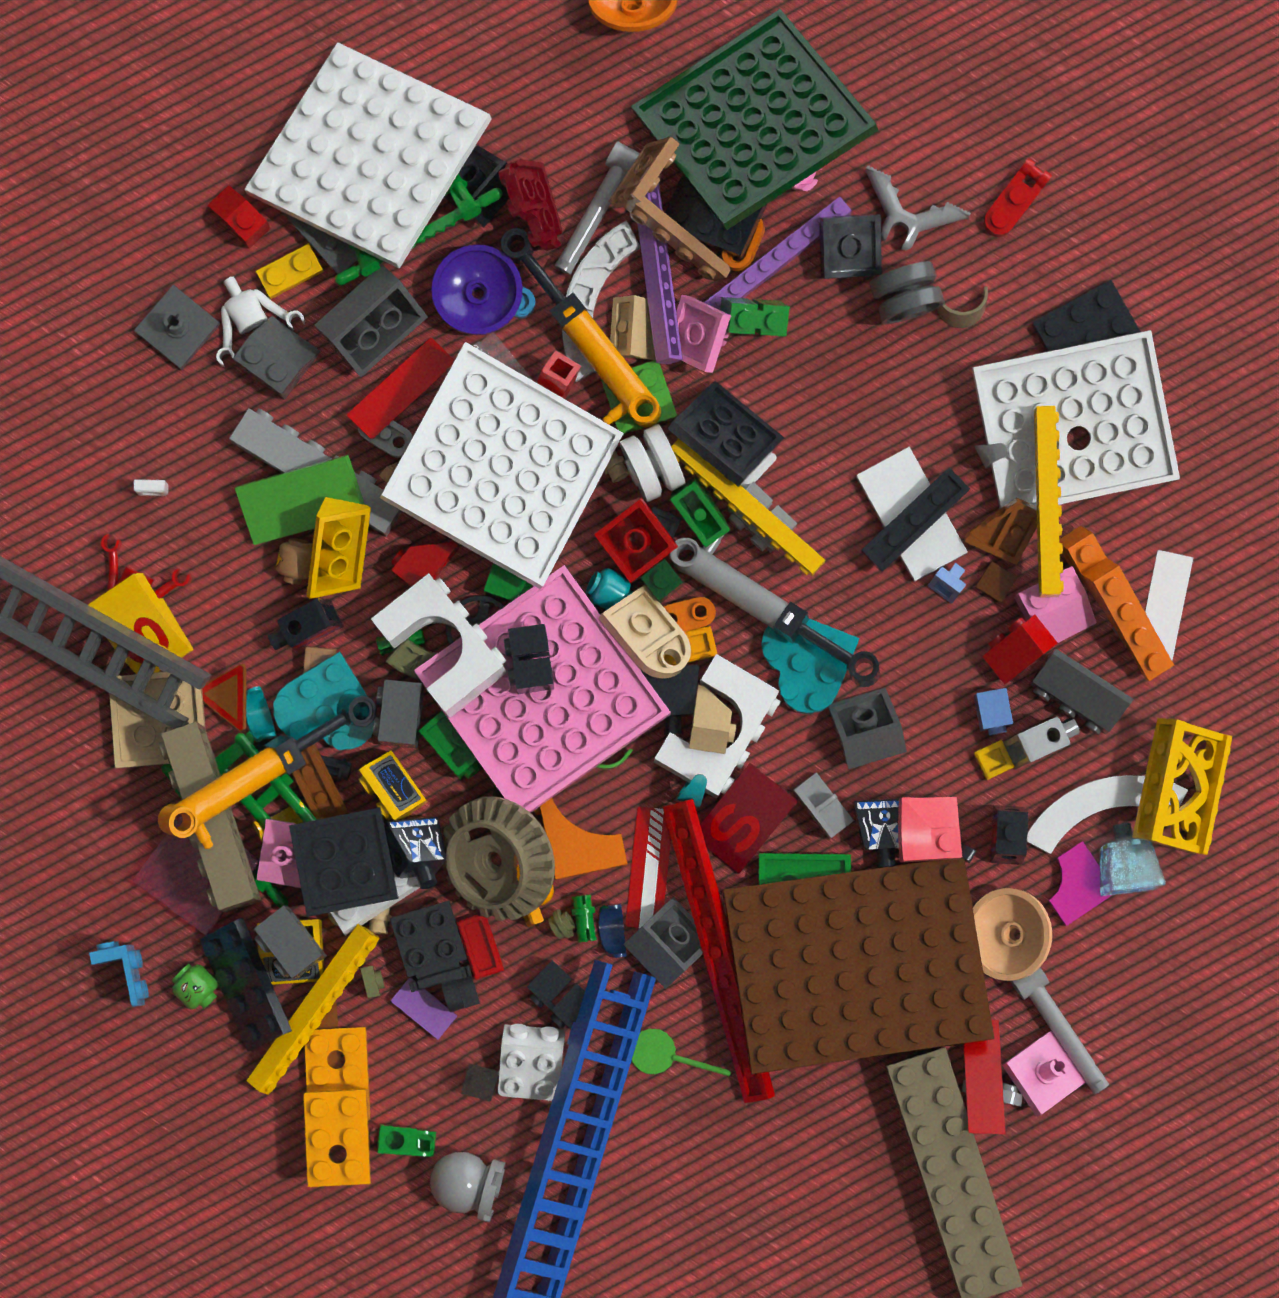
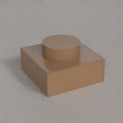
(316, 655)

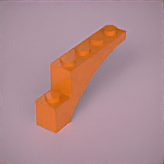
(1117, 600)

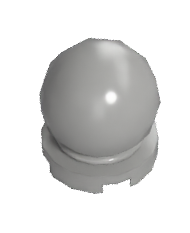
(465, 1183)

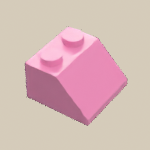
(1062, 614)

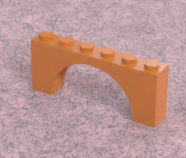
(577, 850)

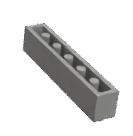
(286, 452)

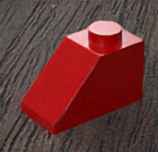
(239, 216)
(421, 560)

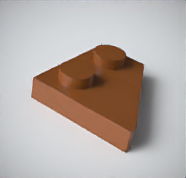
(1006, 531)

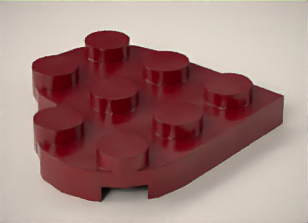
(533, 201)

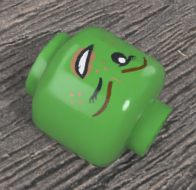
(194, 987)

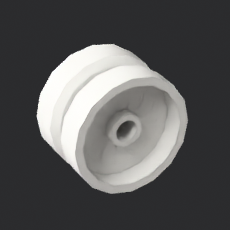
(649, 464)

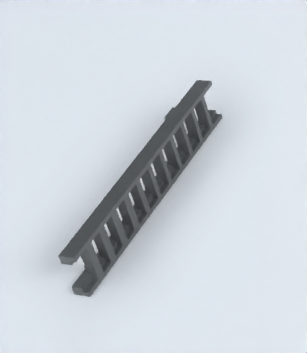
(101, 627)

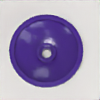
(474, 269)

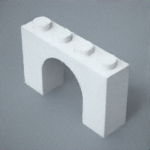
(429, 604)
(751, 700)

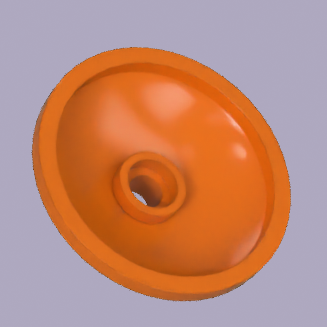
(632, 14)

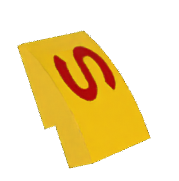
(139, 609)

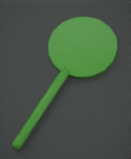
(656, 1054)

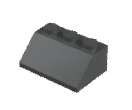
(1080, 692)

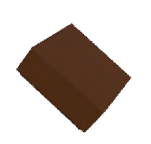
(996, 582)

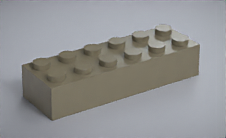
(226, 861)

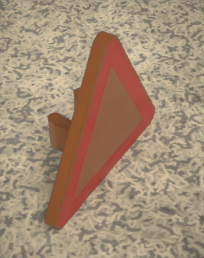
(228, 696)

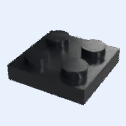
(850, 246)

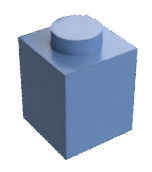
(993, 711)

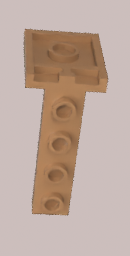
(631, 195)

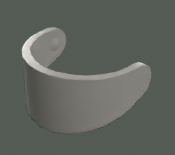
(991, 453)

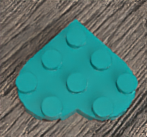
(807, 673)
(314, 700)

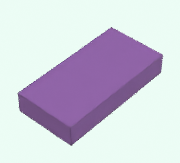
(424, 1009)

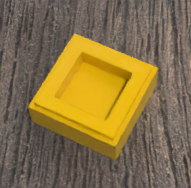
(994, 760)

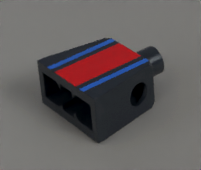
(316, 620)
(1009, 835)

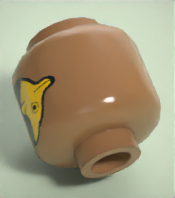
(294, 560)

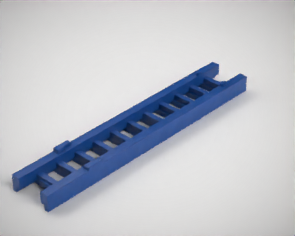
(594, 1142)

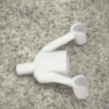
(247, 314)

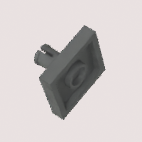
(177, 327)

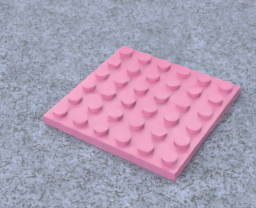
(552, 737)

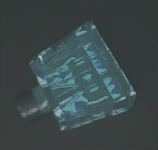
(1128, 864)

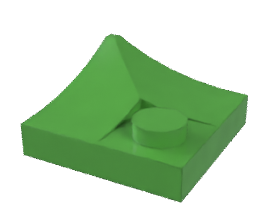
(653, 378)

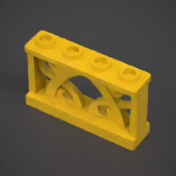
(1157, 791)

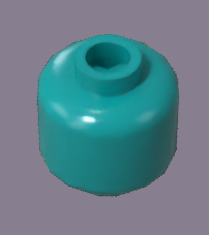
(608, 588)

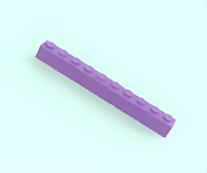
(778, 256)
(660, 291)

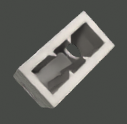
(1040, 741)

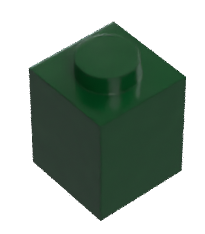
(662, 581)

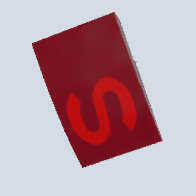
(745, 817)

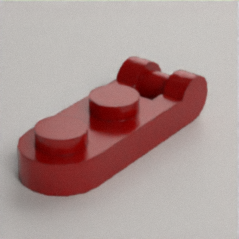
(1015, 199)

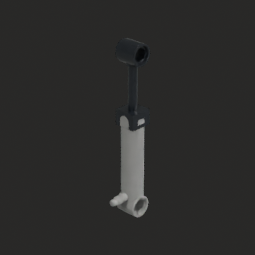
(784, 617)

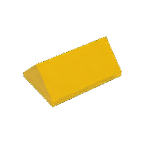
(338, 547)

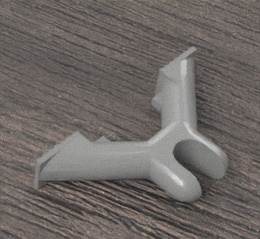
(898, 216)

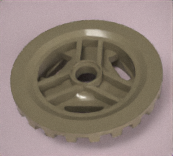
(515, 838)

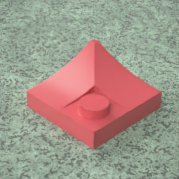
(928, 829)

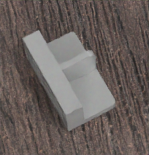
(822, 806)

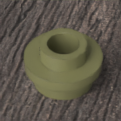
(561, 924)

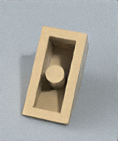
(711, 723)

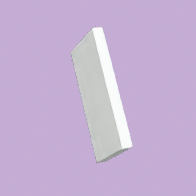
(890, 490)

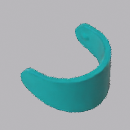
(258, 715)
(693, 790)

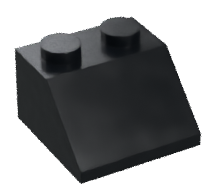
(482, 175)

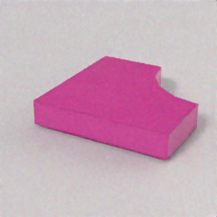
(1078, 886)

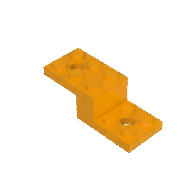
(337, 1108)

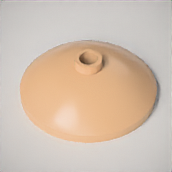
(997, 919)

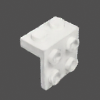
(530, 1061)

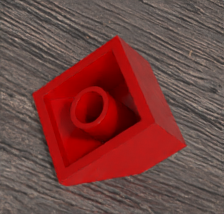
(636, 540)

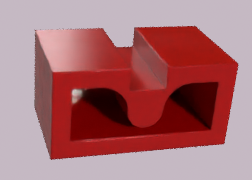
(1019, 649)

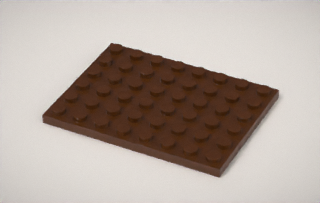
(857, 965)

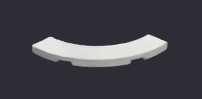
(591, 276)
(1085, 801)

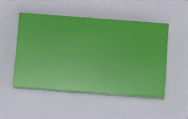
(292, 499)

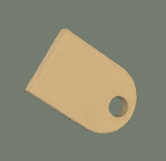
(648, 633)

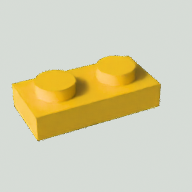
(289, 271)

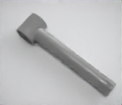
(619, 162)
(1034, 989)

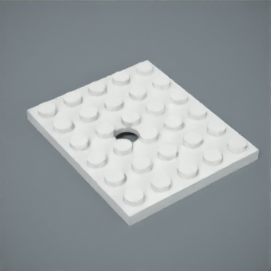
(1099, 385)

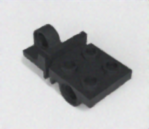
(433, 952)

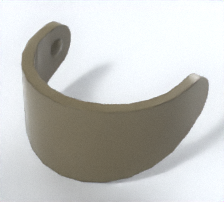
(963, 319)

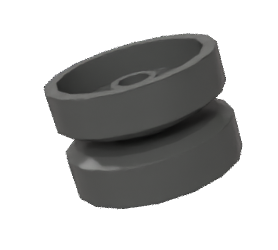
(907, 292)

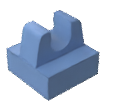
(947, 582)

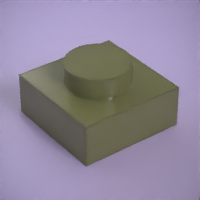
(373, 981)

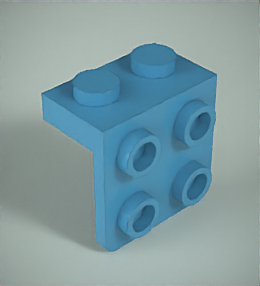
(132, 962)

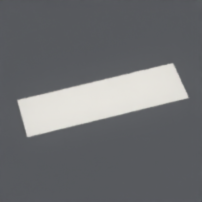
(1168, 596)

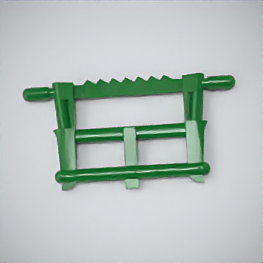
(467, 209)
(279, 786)

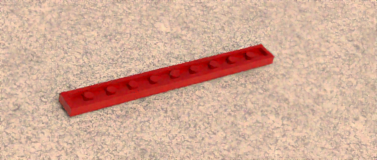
(714, 939)

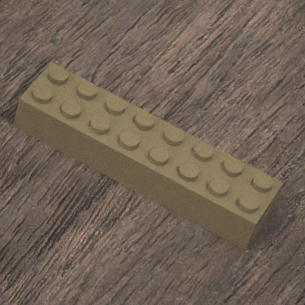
(953, 1175)

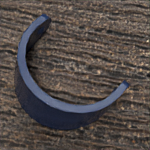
(612, 930)

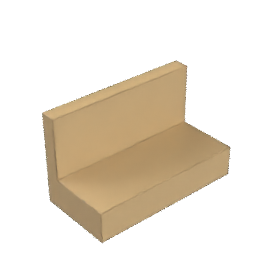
(632, 327)

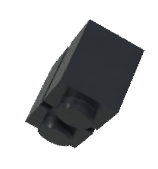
(525, 644)
(548, 986)

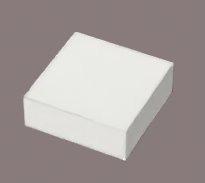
(151, 487)

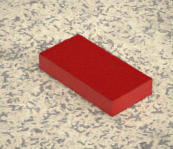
(480, 946)

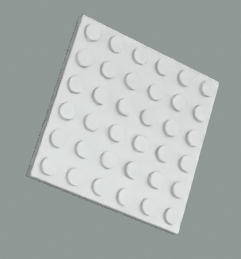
(368, 155)
(502, 465)

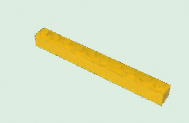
(1047, 501)
(751, 509)
(313, 1009)

